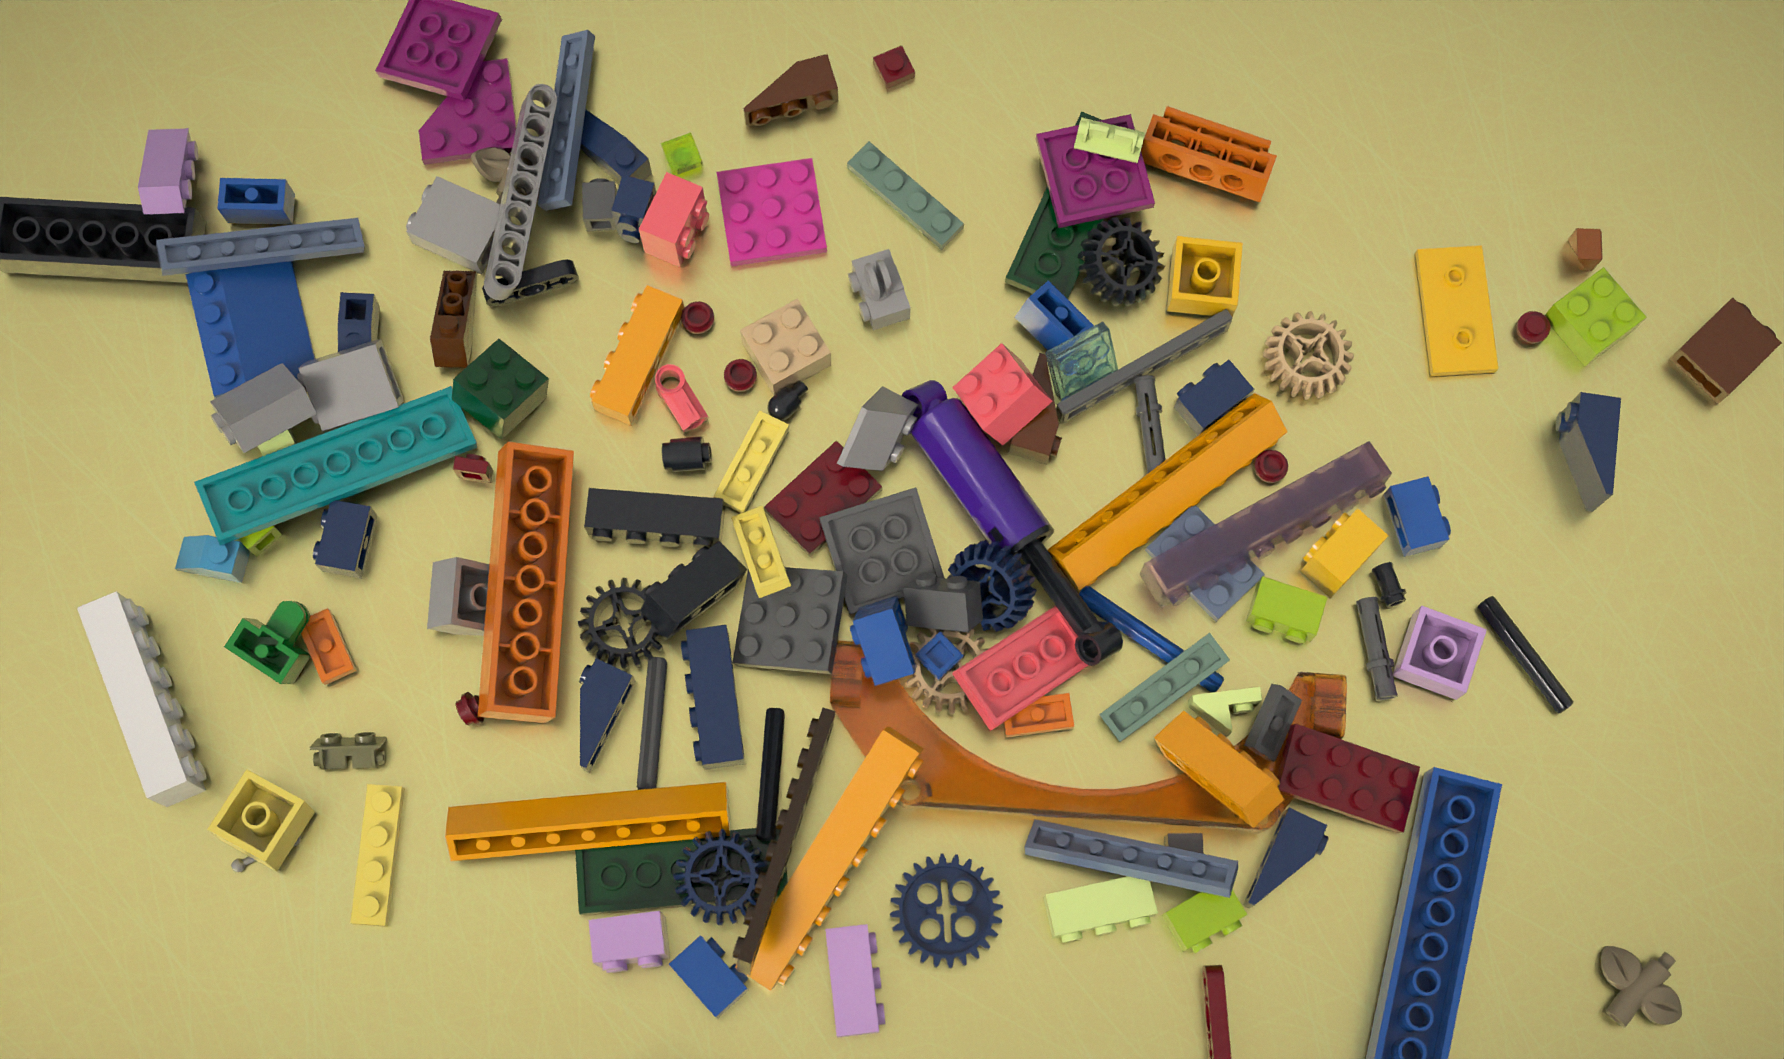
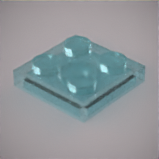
(1081, 361)

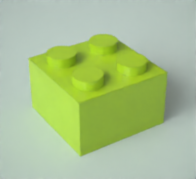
(1594, 316)

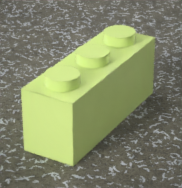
(1100, 907)

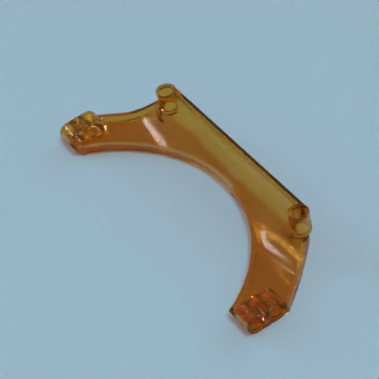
(965, 782)

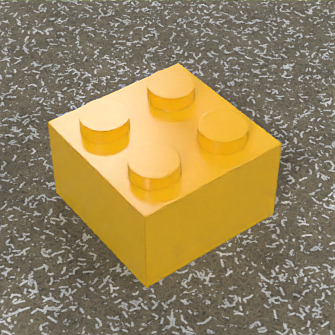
(1204, 276)
(1346, 550)

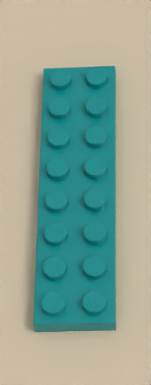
(334, 465)

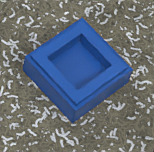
(939, 656)

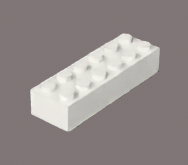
(142, 699)

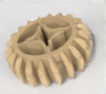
(1299, 346)
(933, 693)

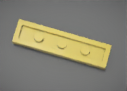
(377, 855)

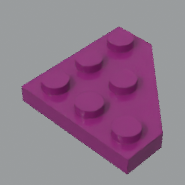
(479, 122)

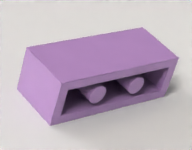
(167, 171)
(854, 980)

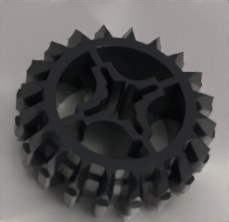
(1127, 239)
(609, 626)

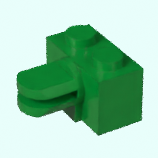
(272, 645)

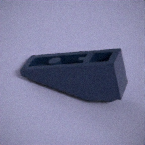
(612, 150)
(601, 701)
(1290, 848)

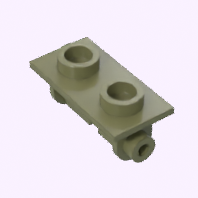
(334, 749)

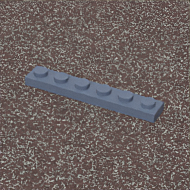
(567, 126)
(259, 246)
(1132, 858)

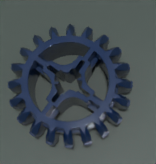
(1002, 584)
(739, 877)

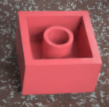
(674, 220)
(1002, 394)

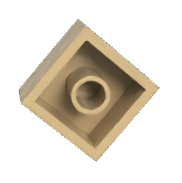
(786, 346)

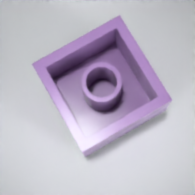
(1439, 652)
(629, 940)

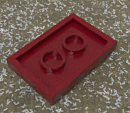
(819, 492)

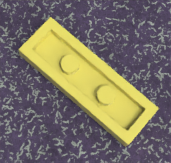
(751, 461)
(761, 551)

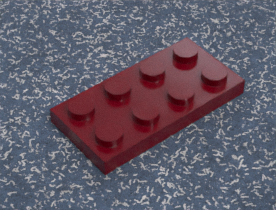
(1347, 778)

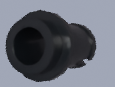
(1389, 585)

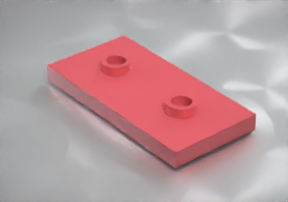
(1021, 668)

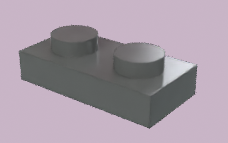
(1273, 722)

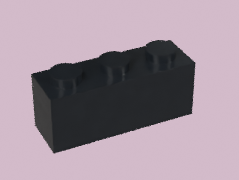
(692, 588)

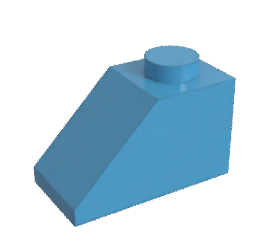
(206, 557)

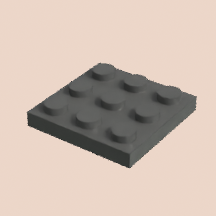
(880, 547)
(794, 625)

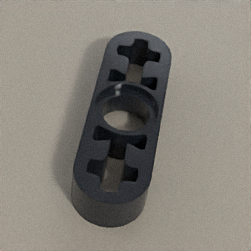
(538, 281)

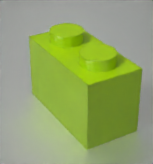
(1286, 610)
(1202, 917)

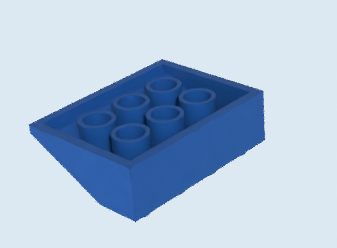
(249, 322)

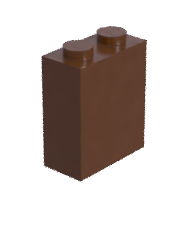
(1726, 350)

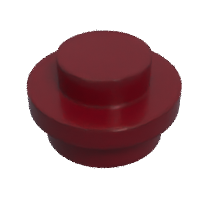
(697, 317)
(1533, 327)
(740, 375)
(1271, 466)
(468, 709)

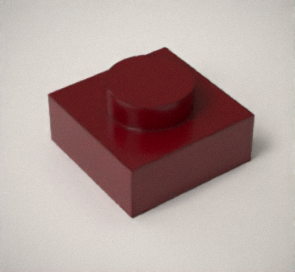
(894, 67)
(473, 468)

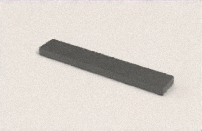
(1143, 366)

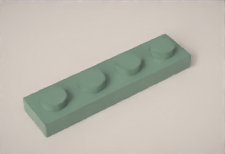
(905, 195)
(1164, 687)

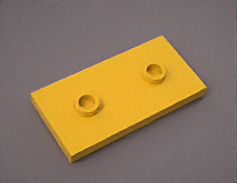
(1456, 311)

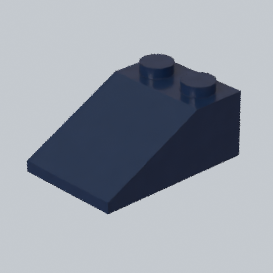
(1590, 444)

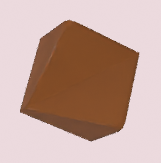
(1587, 246)

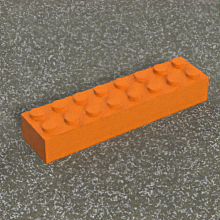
(526, 583)

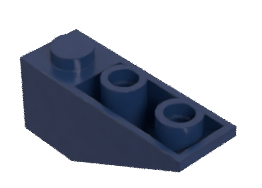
(357, 319)

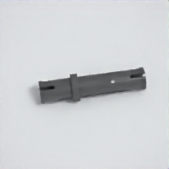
(1146, 388)
(1378, 656)

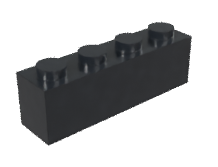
(654, 517)

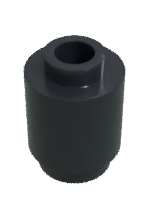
(686, 454)

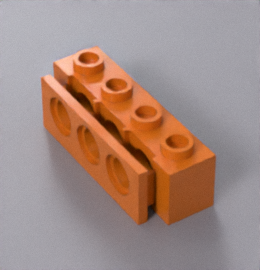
(1223, 141)

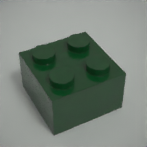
(500, 388)

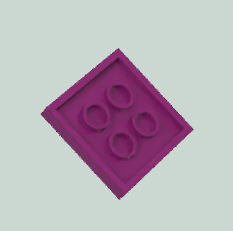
(439, 46)
(1091, 184)

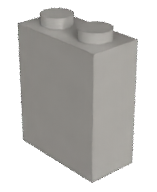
(455, 224)
(350, 384)
(261, 408)

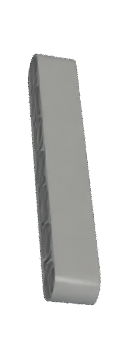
(512, 202)

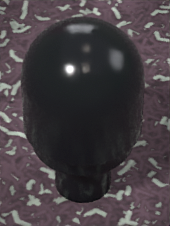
(786, 401)

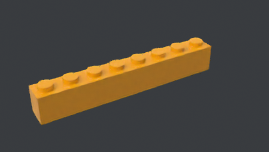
(1168, 491)
(587, 821)
(833, 853)

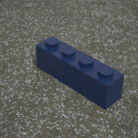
(714, 697)

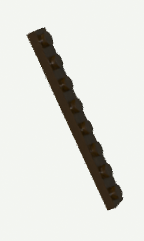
(780, 851)

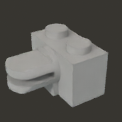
(879, 289)

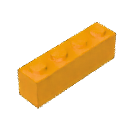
(637, 354)
(1220, 768)

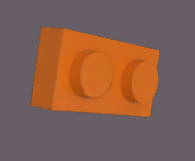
(327, 647)
(1043, 715)

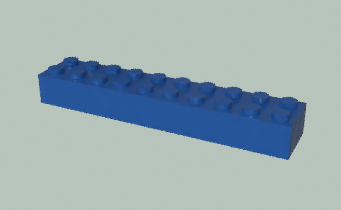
(1434, 917)

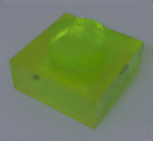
(681, 154)

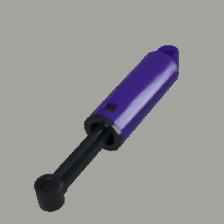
(1002, 507)

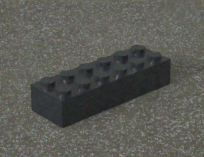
(89, 238)

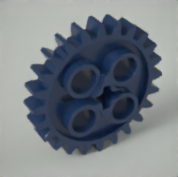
(914, 913)

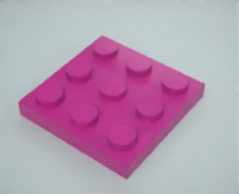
(771, 212)

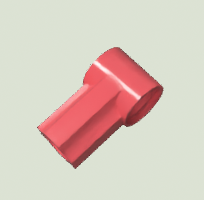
(681, 399)

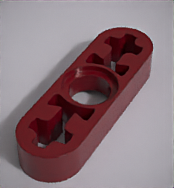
(1216, 1012)

